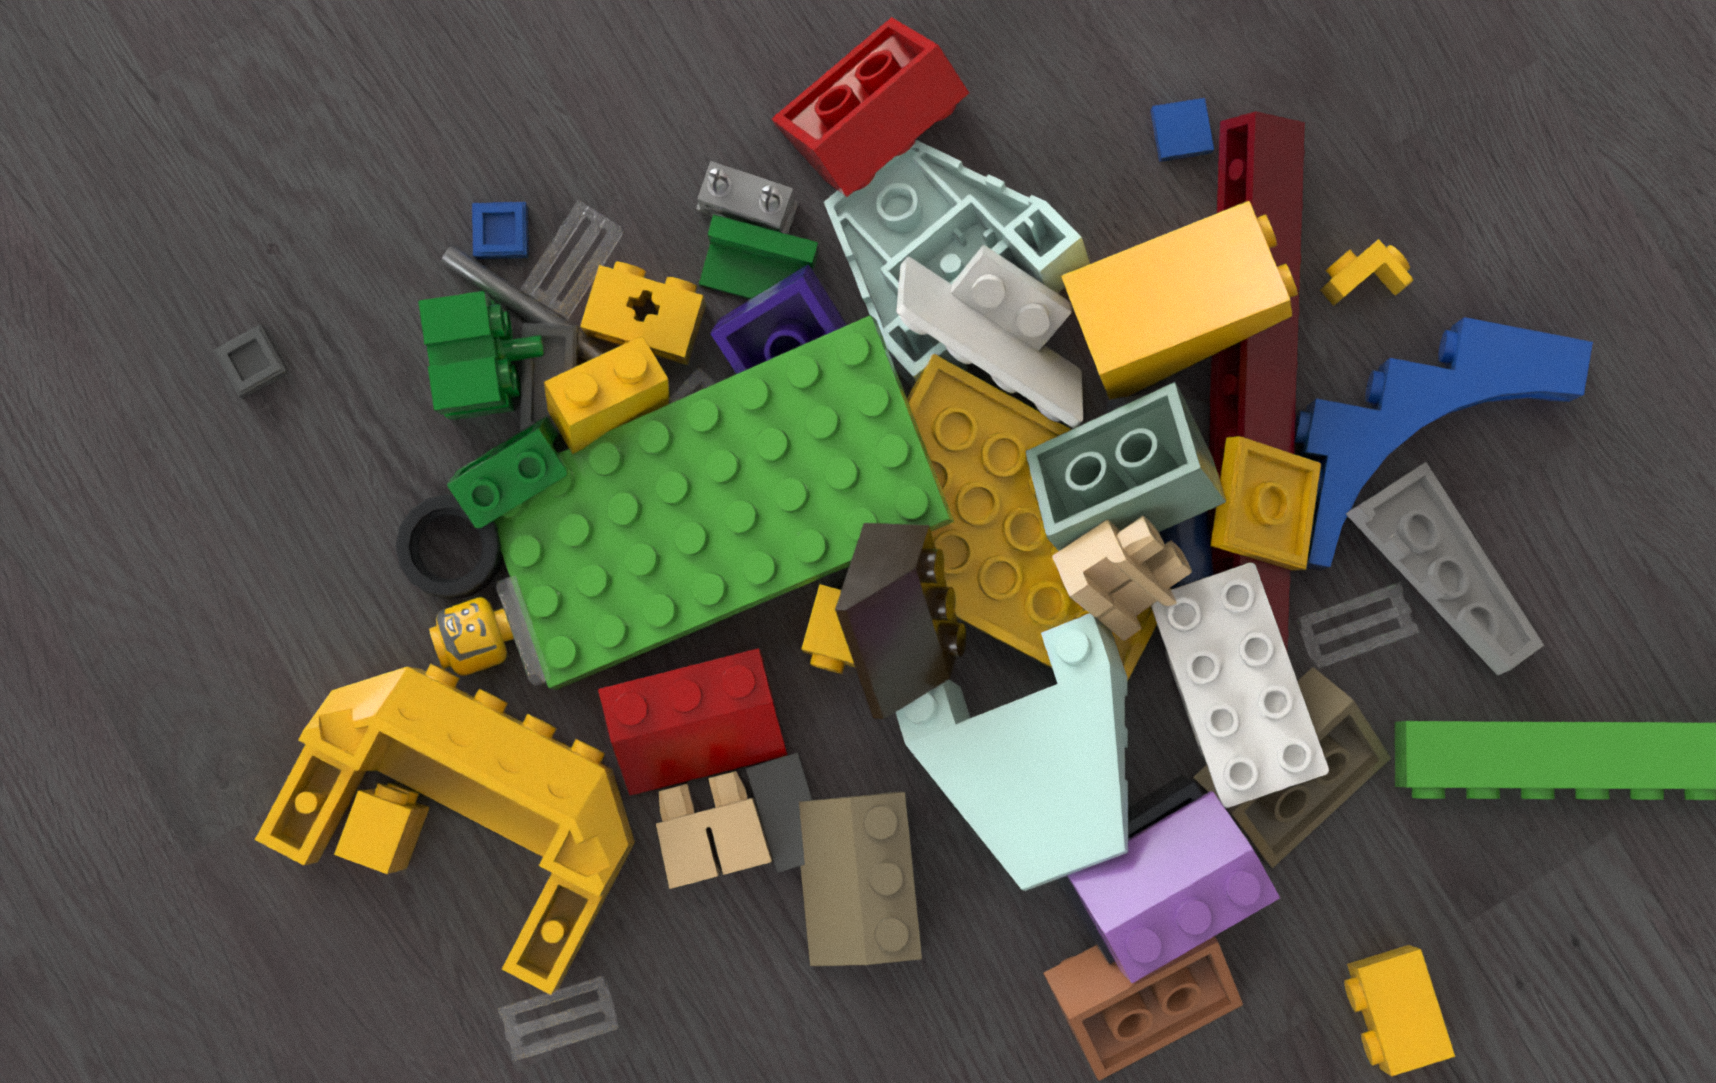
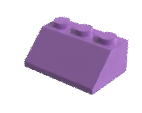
(1174, 887)

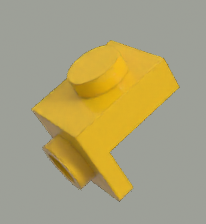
(1352, 270)

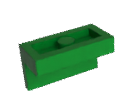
(751, 258)

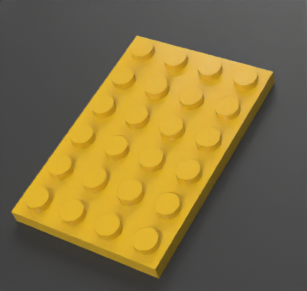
(998, 541)

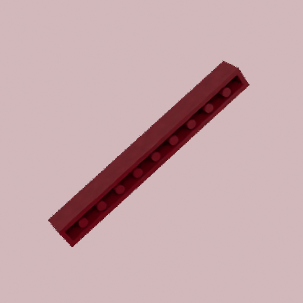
(1257, 376)

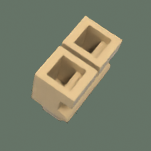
(1121, 572)
(686, 836)

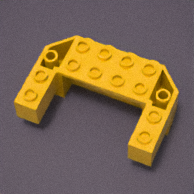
(482, 767)

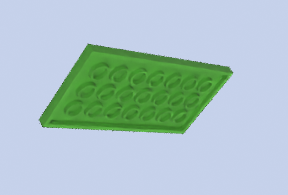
(719, 502)

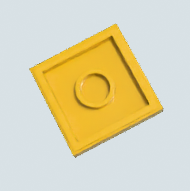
(1266, 503)

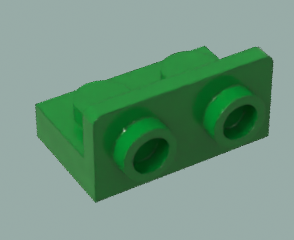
(508, 474)

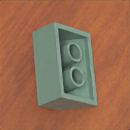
(1125, 467)

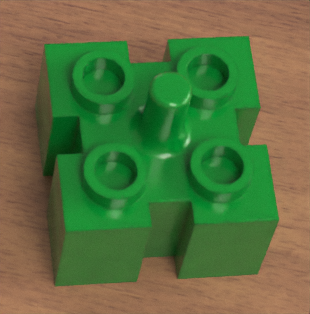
(471, 355)

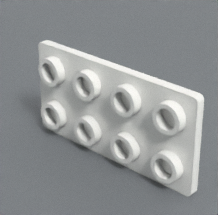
(1000, 324)
(1239, 686)

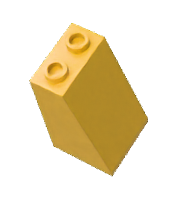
(1180, 298)

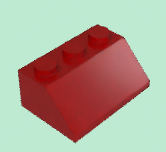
(871, 106)
(693, 721)

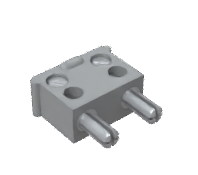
(746, 198)

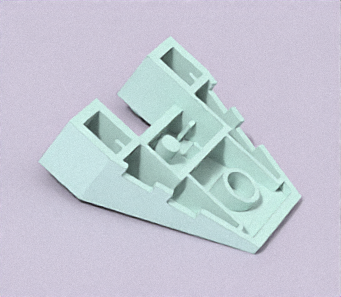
(941, 217)
(1042, 771)

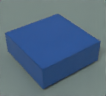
(1182, 129)
(500, 230)

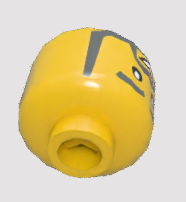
(471, 636)

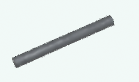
(513, 297)

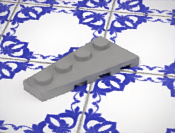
(1441, 558)

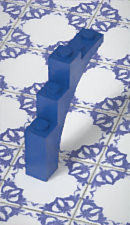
(1481, 366)

